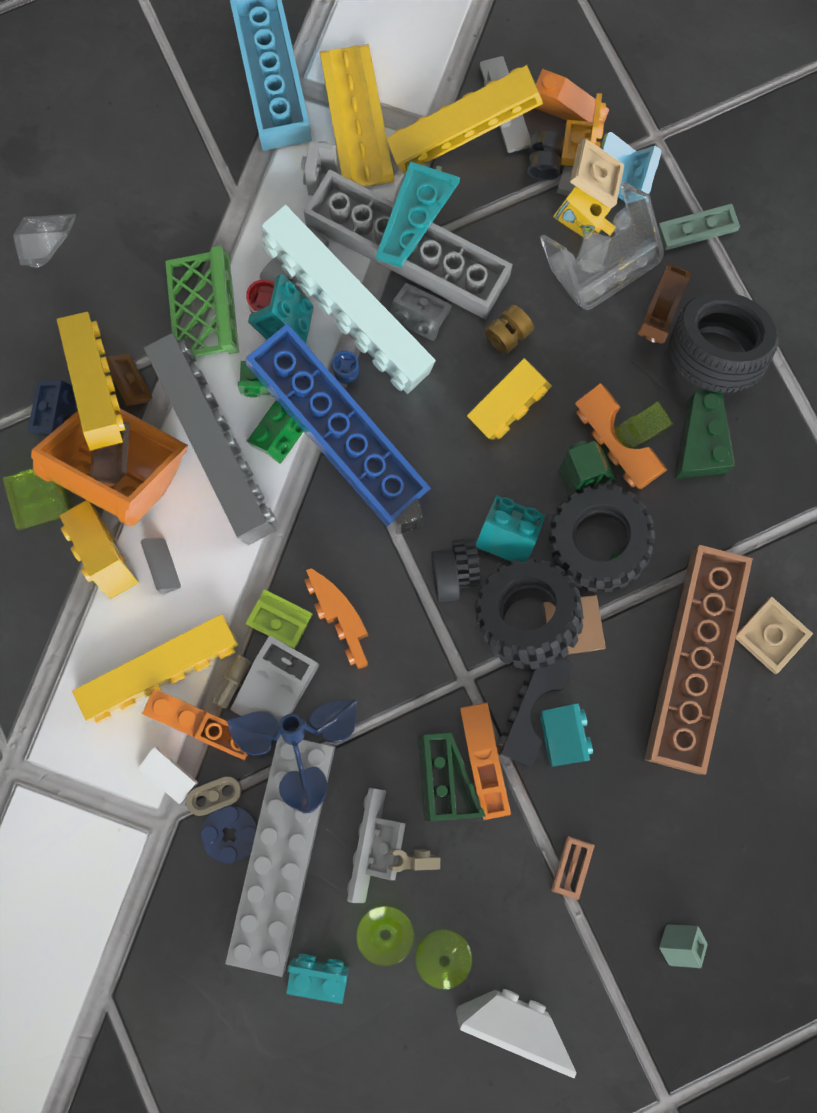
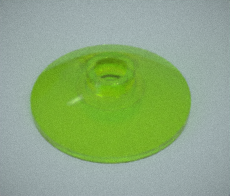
(441, 944)
(383, 951)

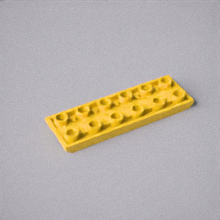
(356, 115)

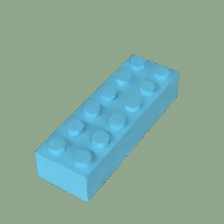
(271, 73)

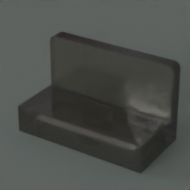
(110, 462)

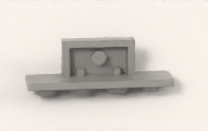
(514, 131)
(375, 840)

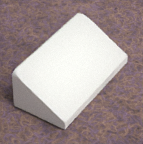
(168, 775)

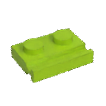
(279, 619)

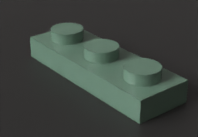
(698, 227)

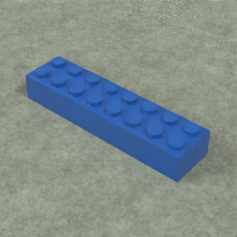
(336, 424)

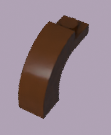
(664, 303)

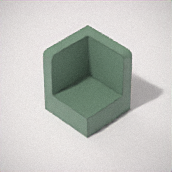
(683, 946)

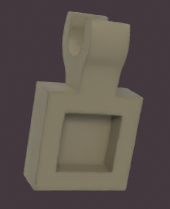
(419, 860)

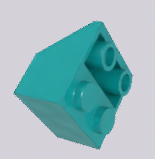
(510, 530)
(565, 735)

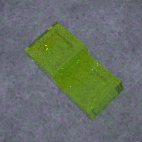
(643, 426)

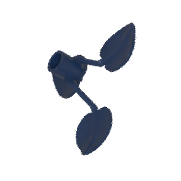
(303, 788)

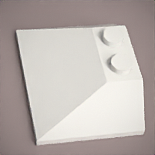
(516, 1027)

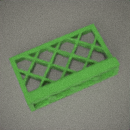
(221, 296)

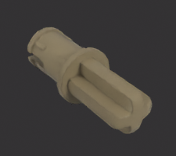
(232, 682)

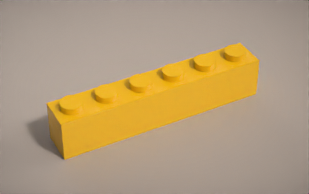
(465, 119)
(89, 381)
(156, 668)

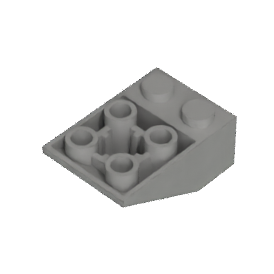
(275, 681)

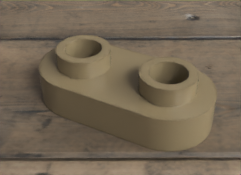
(214, 795)

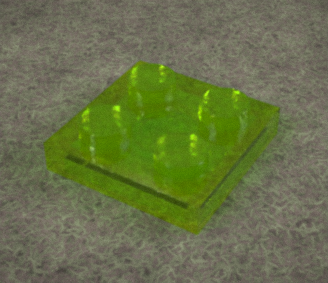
(34, 499)

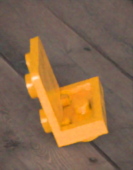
(577, 130)

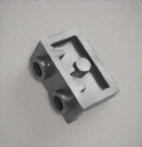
(419, 311)

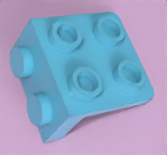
(638, 165)

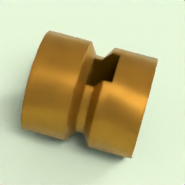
(513, 326)

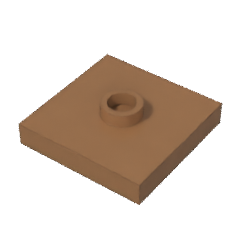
(592, 632)

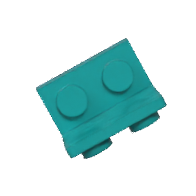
(286, 306)
(317, 979)

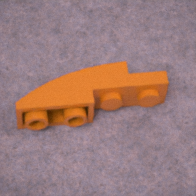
(334, 607)
(191, 721)
(485, 760)

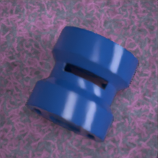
(347, 362)

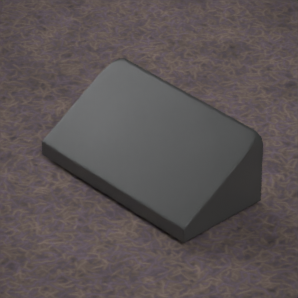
(160, 564)

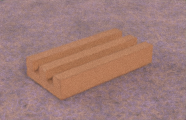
(561, 866)

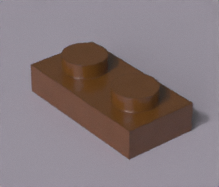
(128, 380)

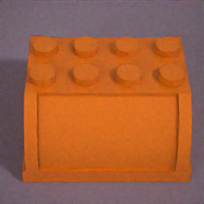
(150, 467)

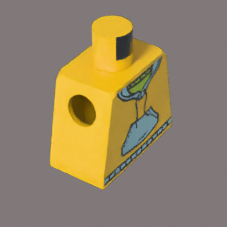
(584, 213)

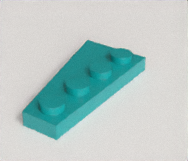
(416, 207)

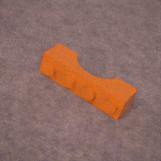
(600, 410)

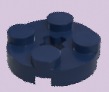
(213, 834)

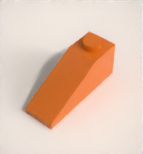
(565, 98)

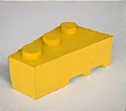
(509, 400)
(96, 549)

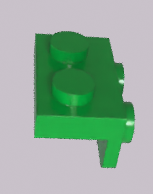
(275, 433)

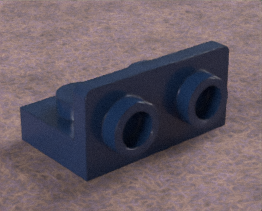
(51, 406)

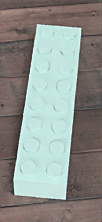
(346, 300)

